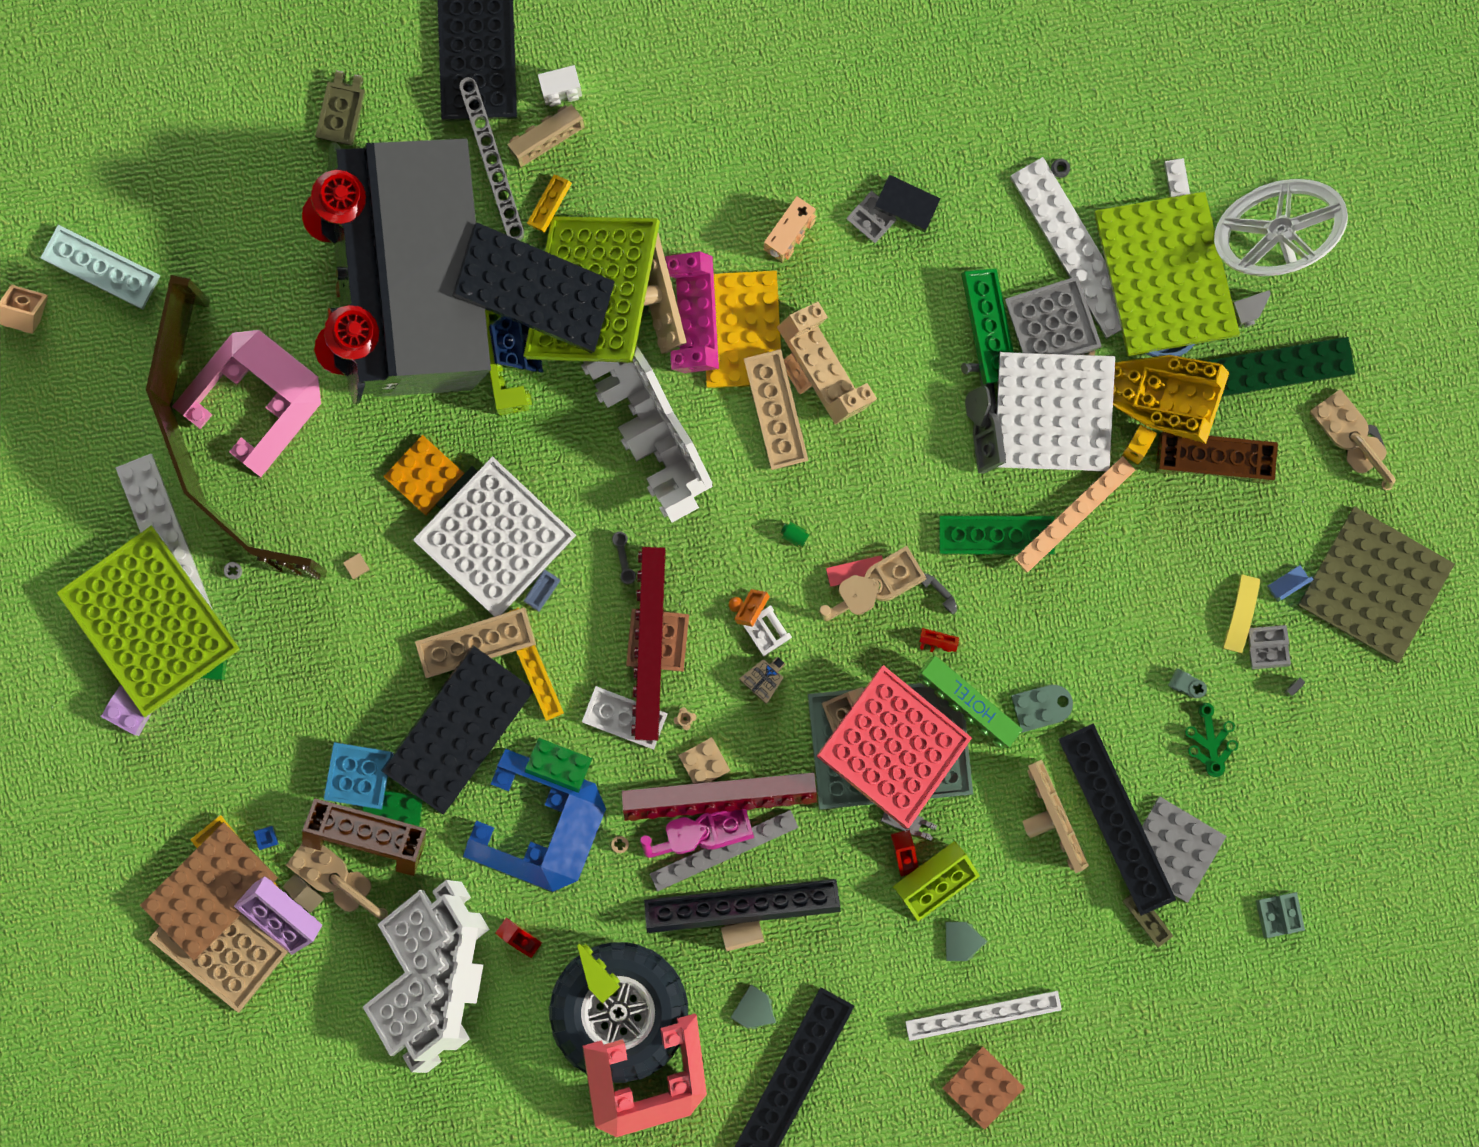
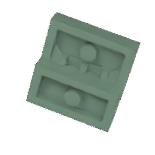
(1280, 915)

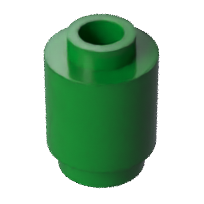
(794, 534)

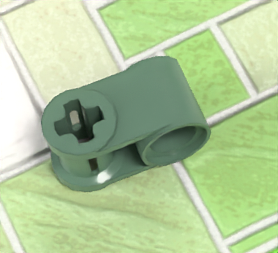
(1184, 683)

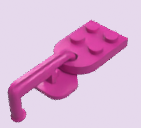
(685, 834)

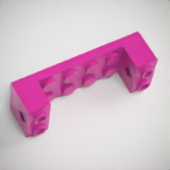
(696, 311)

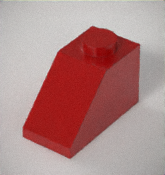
(904, 852)
(518, 937)

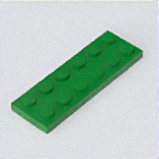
(987, 320)
(989, 534)

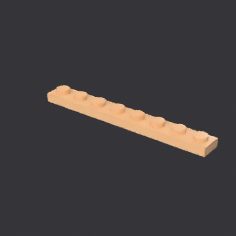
(1074, 514)

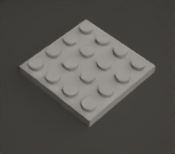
(1054, 320)
(1181, 846)

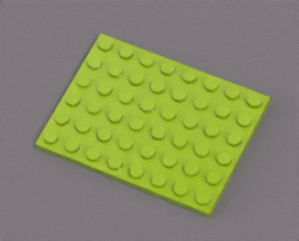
(614, 249)
(1166, 273)
(148, 621)

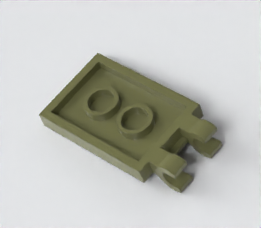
(341, 110)

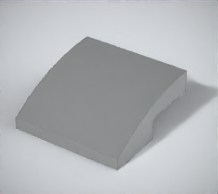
(869, 220)
(1269, 647)

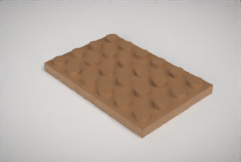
(201, 893)

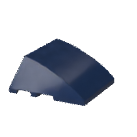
(509, 344)

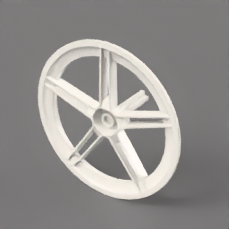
(1282, 228)

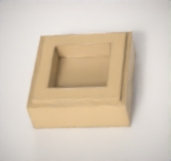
(356, 566)

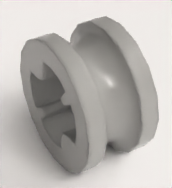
(232, 576)

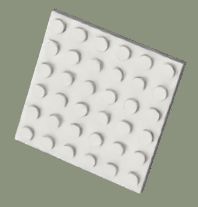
(1056, 410)
(494, 537)

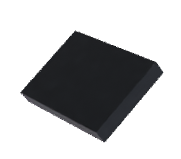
(907, 203)

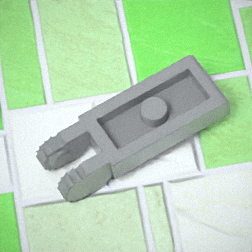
(914, 828)

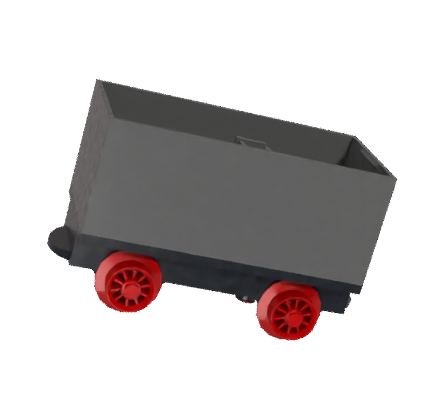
(399, 245)

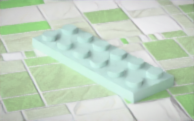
(100, 267)

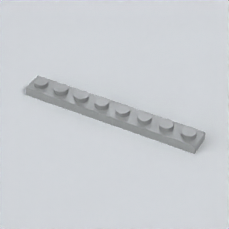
(710, 857)

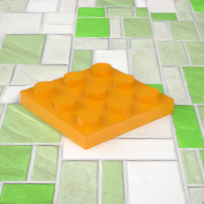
(424, 475)

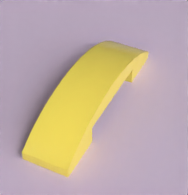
(1242, 613)

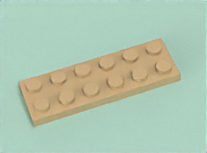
(776, 409)
(492, 636)

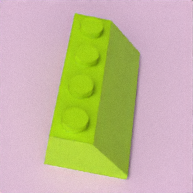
(936, 881)

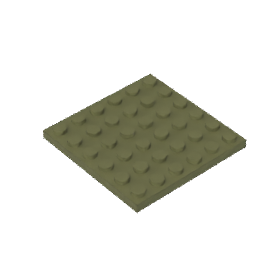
(1376, 584)

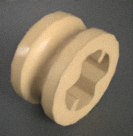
(624, 840)

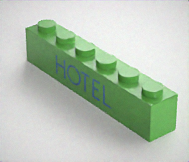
(969, 702)

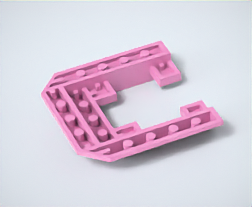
(293, 404)

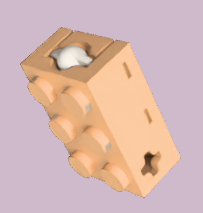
(790, 230)

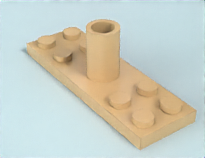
(663, 304)
(1053, 818)

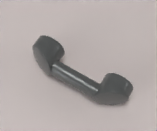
(619, 541)
(949, 604)

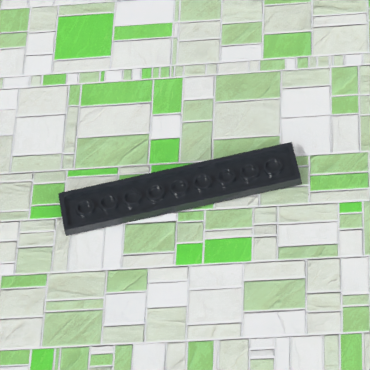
(1117, 819)
(742, 906)
(796, 1071)

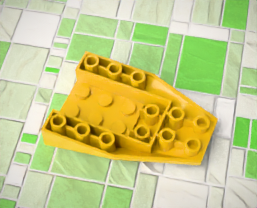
(1170, 393)

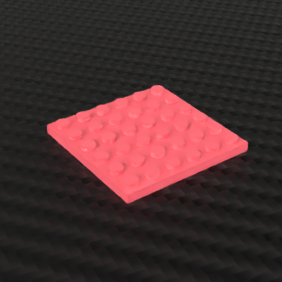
(894, 747)

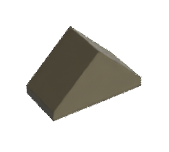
(303, 893)

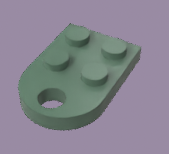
(1040, 707)

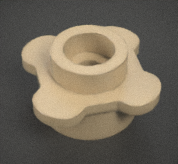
(684, 713)

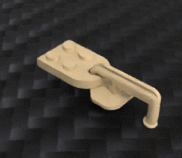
(1340, 419)
(894, 573)
(319, 871)

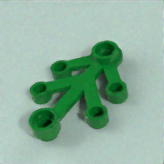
(1211, 742)

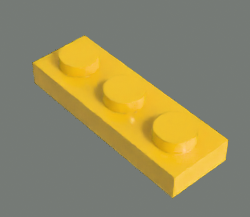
(549, 203)

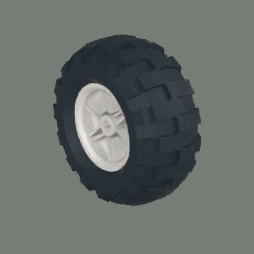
(659, 1002)

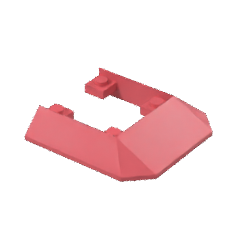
(617, 1112)

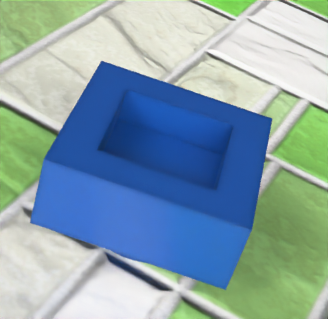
(266, 837)

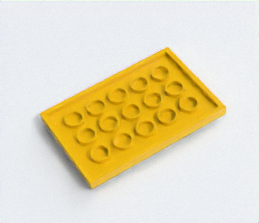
(744, 322)

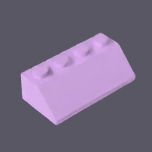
(278, 915)

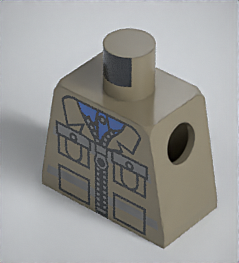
(764, 678)

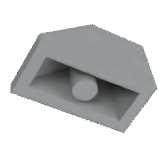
(1250, 308)

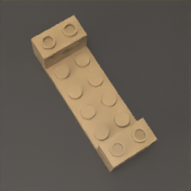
(822, 366)

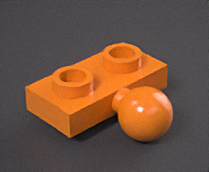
(749, 609)

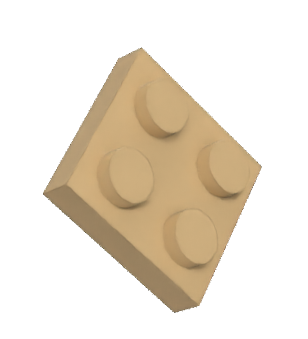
(704, 762)

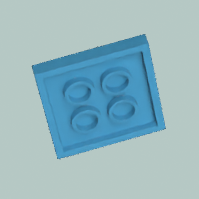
(357, 776)

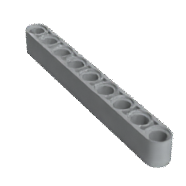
(487, 151)

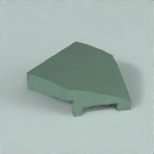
(962, 941)
(754, 1009)

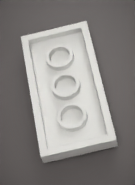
(614, 715)

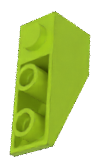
(598, 979)

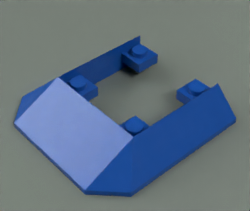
(571, 842)

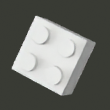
(560, 86)

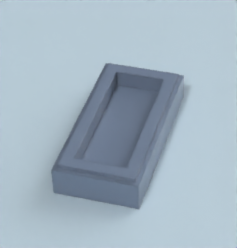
(542, 590)

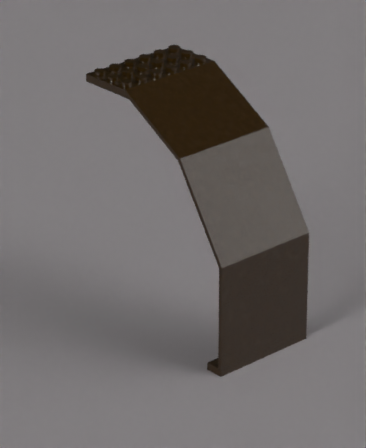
(161, 388)

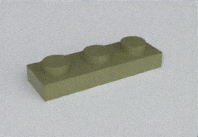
(1150, 923)

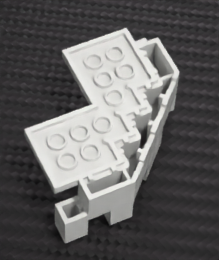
(653, 431)
(436, 953)

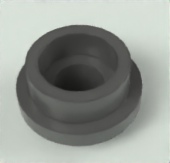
(1060, 162)

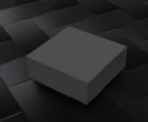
(1294, 687)

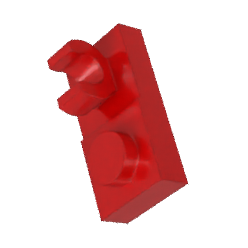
(941, 640)

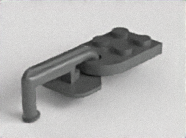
(987, 428)

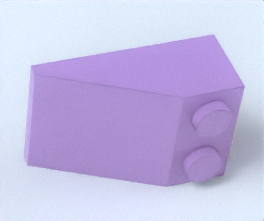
(124, 713)

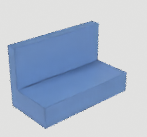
(1289, 583)

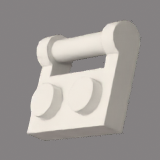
(761, 634)

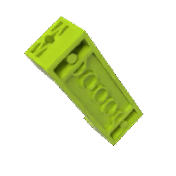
(510, 399)

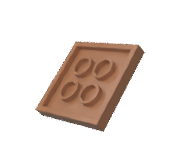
(673, 644)
(983, 1087)

